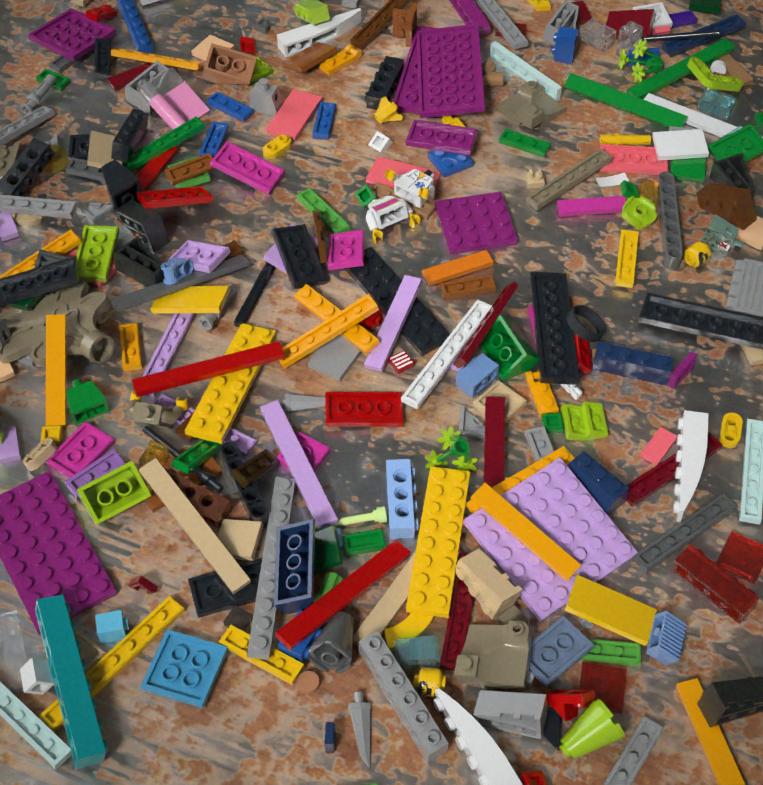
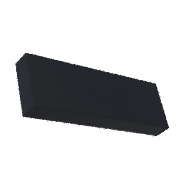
(102, 58)

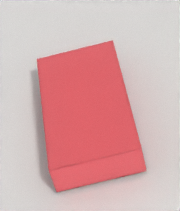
(658, 446)

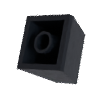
(120, 184)

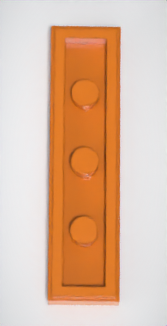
(457, 268)

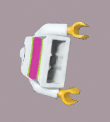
(387, 212)

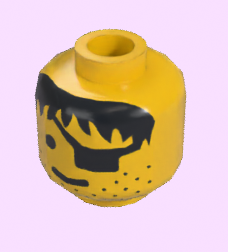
(697, 254)
(428, 681)

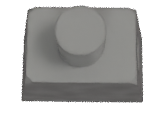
(265, 98)

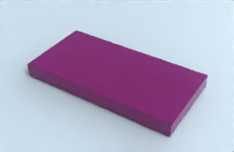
(441, 137)

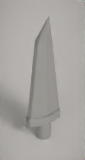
(301, 402)
(361, 723)

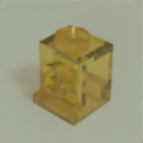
(649, 189)
(153, 451)

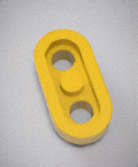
(277, 147)
(730, 432)

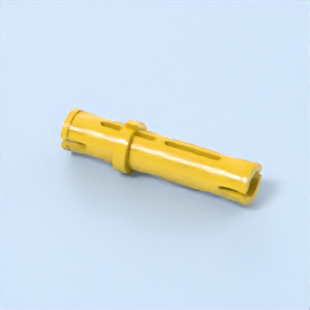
(625, 139)

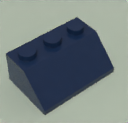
(599, 482)

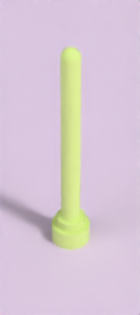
(377, 515)

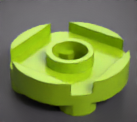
(642, 220)

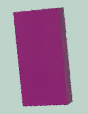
(682, 370)

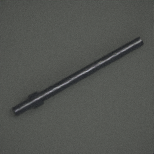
(686, 35)
(206, 477)

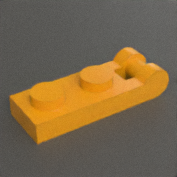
(340, 60)
(541, 394)

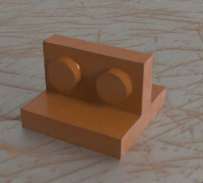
(405, 23)

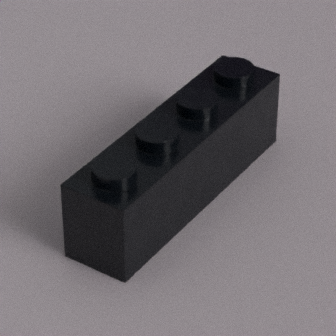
(129, 135)

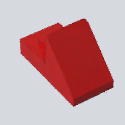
(567, 701)

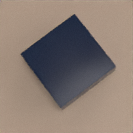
(330, 735)

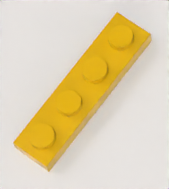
(626, 258)
(278, 664)

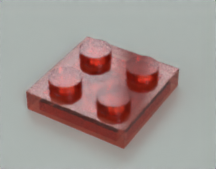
(606, 682)

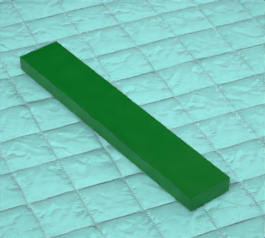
(164, 143)

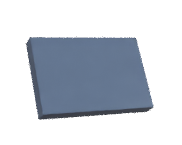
(557, 651)

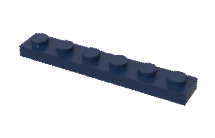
(725, 26)

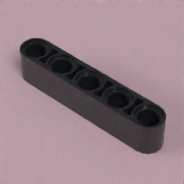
(253, 507)

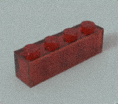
(715, 584)

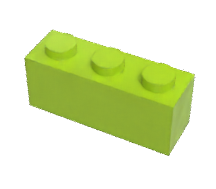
(312, 11)

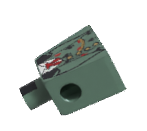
(721, 236)

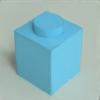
(111, 626)

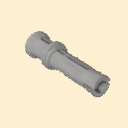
(34, 100)
(207, 320)

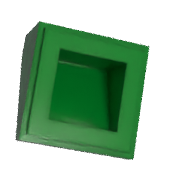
(365, 195)

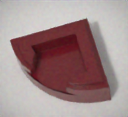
(143, 583)

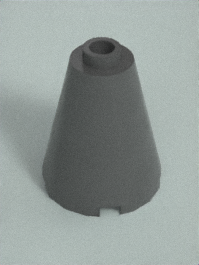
(334, 644)

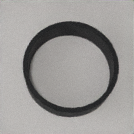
(582, 331)

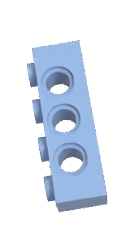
(400, 526)

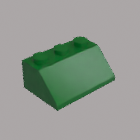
(508, 348)

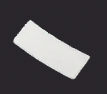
(611, 180)

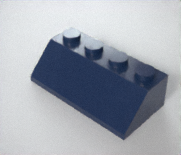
(633, 362)
(294, 566)

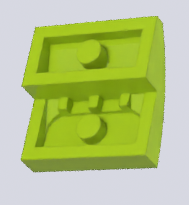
(584, 421)

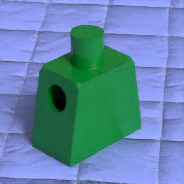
(85, 401)

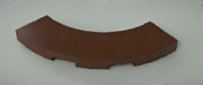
(319, 236)

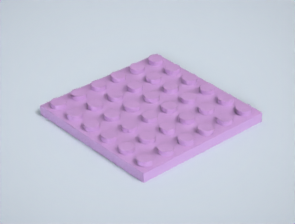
(568, 516)

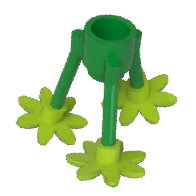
(654, 63)
(458, 448)

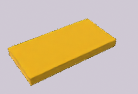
(192, 300)
(611, 610)

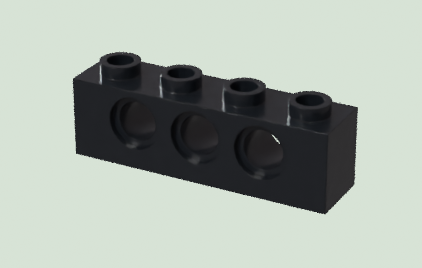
(384, 81)
(26, 168)

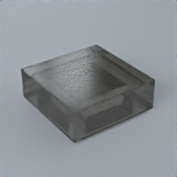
(238, 618)

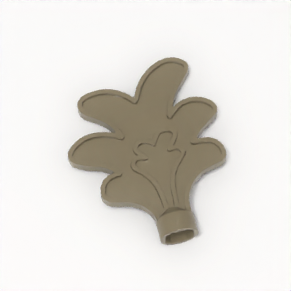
(81, 313)

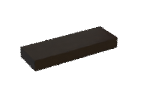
(255, 468)

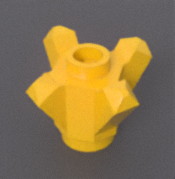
(387, 111)

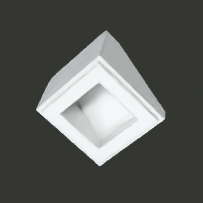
(380, 142)

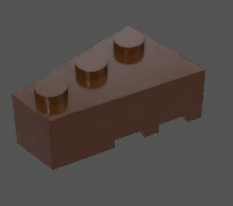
(729, 203)

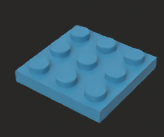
(184, 668)

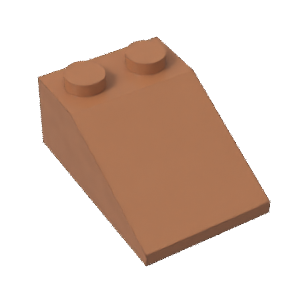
(228, 66)

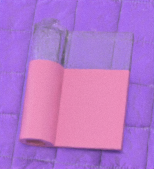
(172, 98)

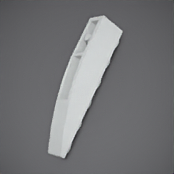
(298, 39)
(690, 458)
(476, 742)

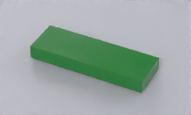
(524, 143)
(196, 455)

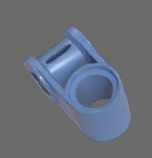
(176, 269)

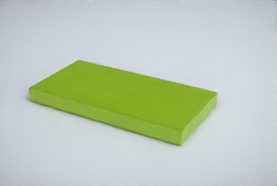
(97, 252)

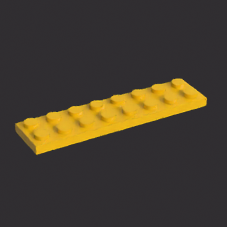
(227, 392)
(438, 542)

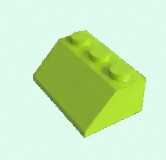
(113, 493)

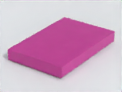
(346, 250)
(80, 450)

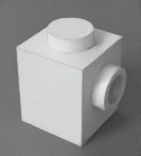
(36, 676)

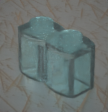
(716, 103)
(417, 651)

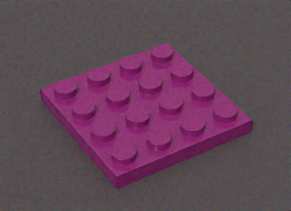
(71, 34)
(475, 223)

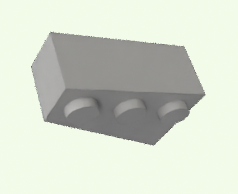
(564, 17)
(133, 95)
(512, 712)

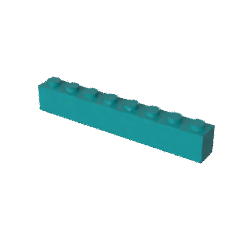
(70, 682)

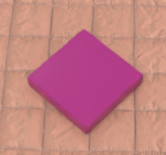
(313, 449)

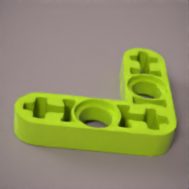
(713, 81)

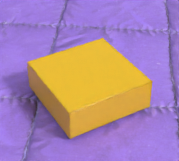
(52, 432)

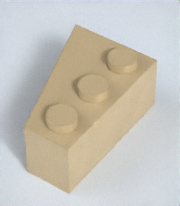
(487, 583)

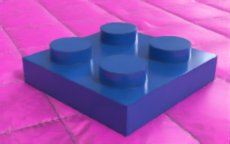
(449, 163)

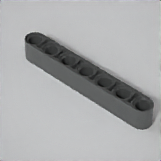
(669, 221)

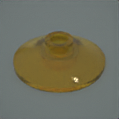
(59, 160)

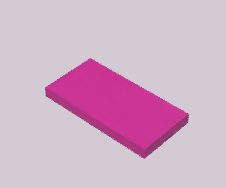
(247, 167)

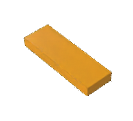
(130, 347)

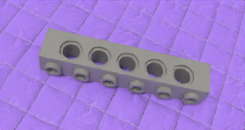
(403, 697)

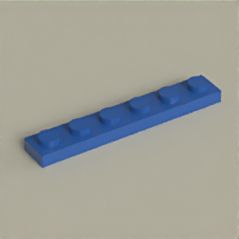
(135, 25)

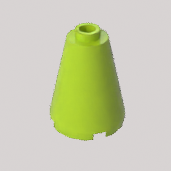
(591, 731)

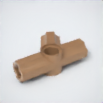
(489, 76)

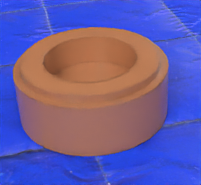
(308, 682)

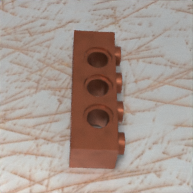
(211, 514)

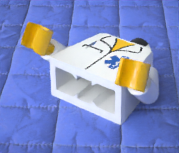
(413, 186)

